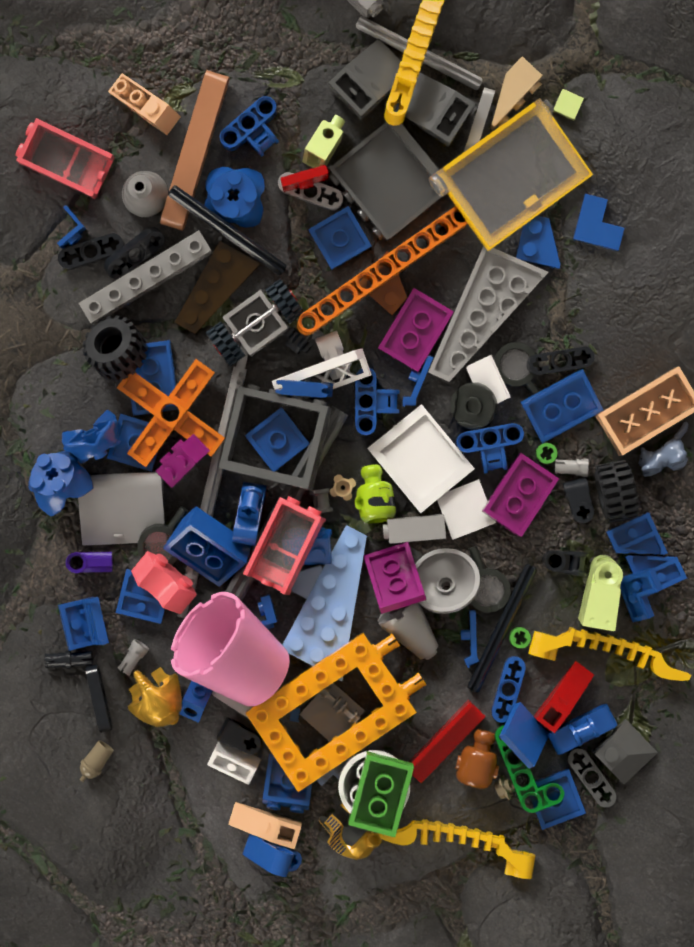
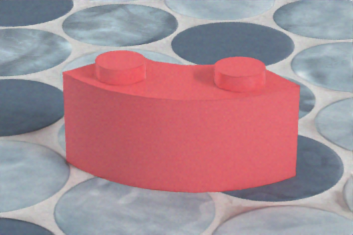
(164, 582)

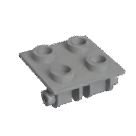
(332, 712)

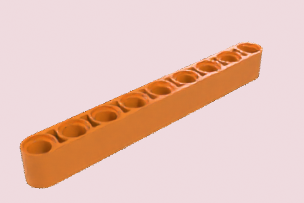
(377, 279)

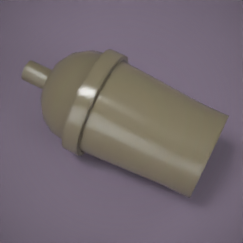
(95, 760)

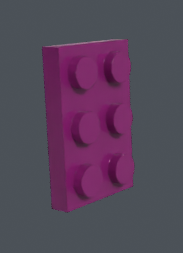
(415, 330)
(520, 495)
(394, 577)

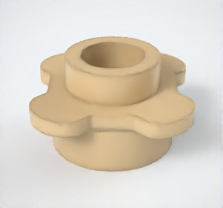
(337, 491)

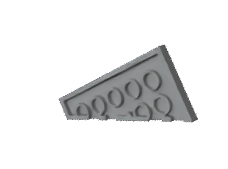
(490, 296)

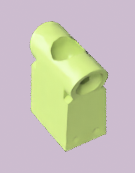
(601, 594)

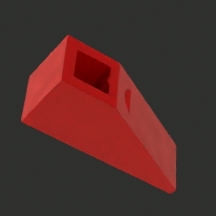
(564, 697)

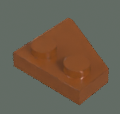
(389, 295)

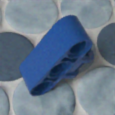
(259, 136)
(379, 404)
(493, 451)
(249, 513)
(582, 729)
(271, 856)

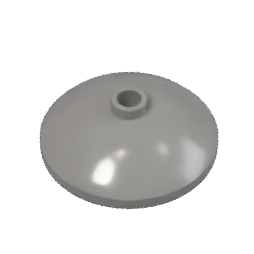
(451, 569)

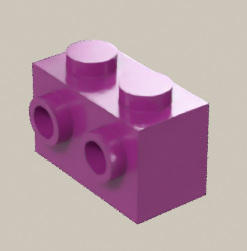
(182, 461)

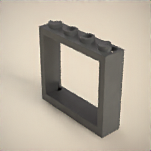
(308, 480)

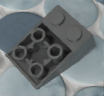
(366, 79)
(437, 109)

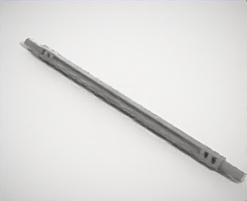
(215, 473)

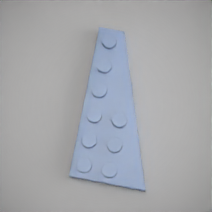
(329, 609)

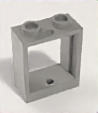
(415, 528)

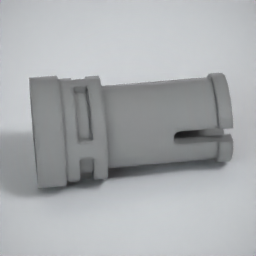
(577, 467)
(136, 651)

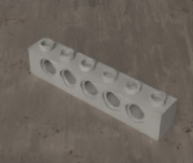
(145, 278)

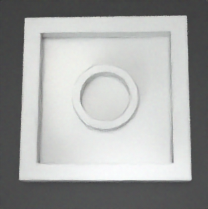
(463, 509)

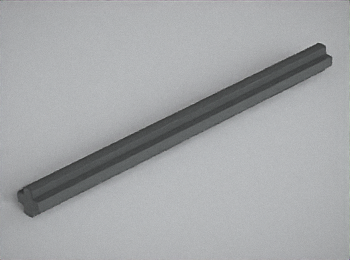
(241, 583)

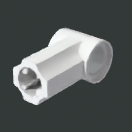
(331, 347)

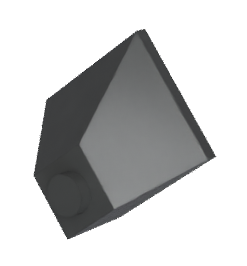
(624, 751)

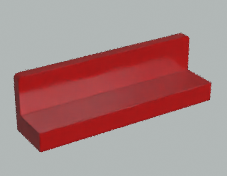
(445, 740)

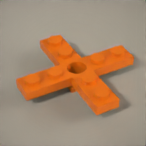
(155, 400)

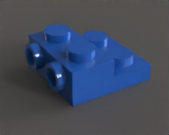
(281, 792)

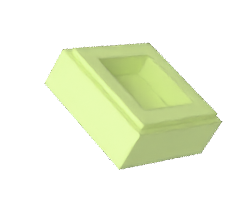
(568, 104)

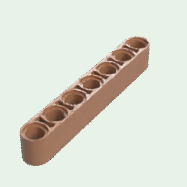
(196, 146)

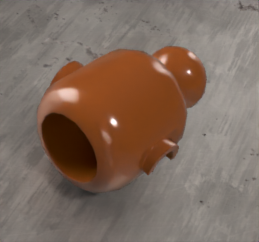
(477, 763)

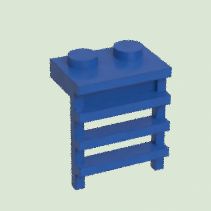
(83, 623)

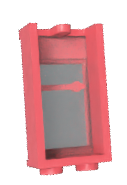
(64, 158)
(284, 545)

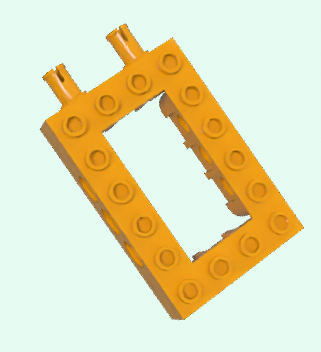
(354, 654)

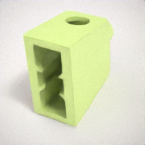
(324, 142)

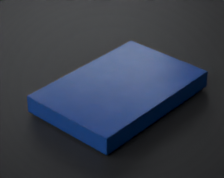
(158, 371)
(562, 406)

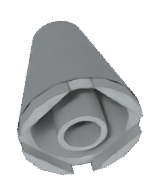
(150, 199)
(411, 630)

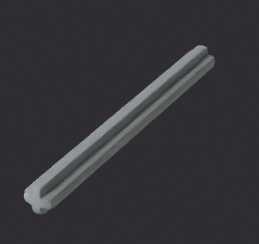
(431, 59)

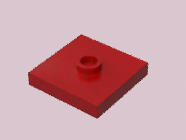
(304, 179)

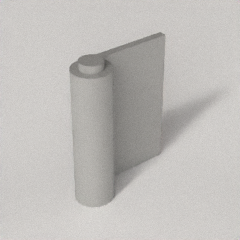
(121, 507)

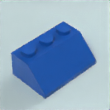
(207, 547)

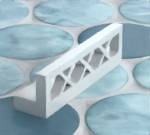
(327, 366)

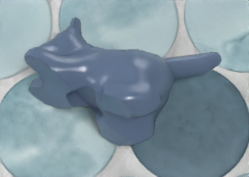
(668, 455)

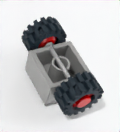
(255, 322)

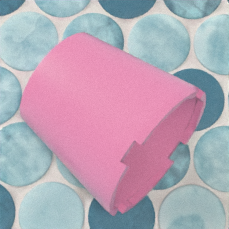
(229, 651)

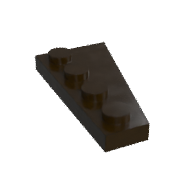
(219, 280)

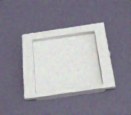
(421, 458)

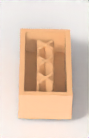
(648, 411)

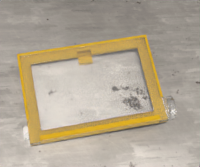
(512, 174)

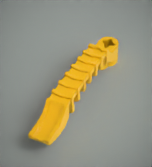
(412, 60)
(547, 646)
(518, 863)

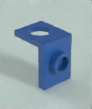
(74, 235)
(196, 699)

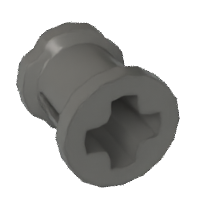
(321, 500)

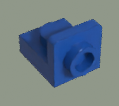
(267, 608)

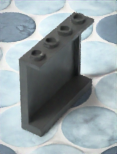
(387, 179)

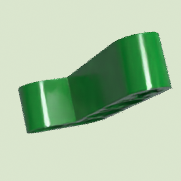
(531, 788)

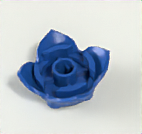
(249, 208)
(94, 441)
(56, 479)

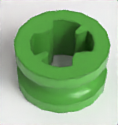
(553, 455)
(512, 639)

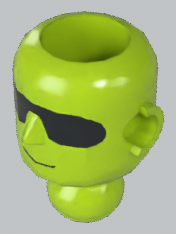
(375, 497)

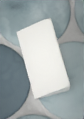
(487, 373)
(234, 762)

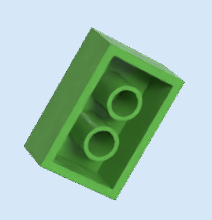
(381, 794)

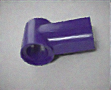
(92, 562)

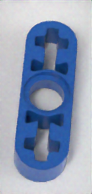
(518, 674)

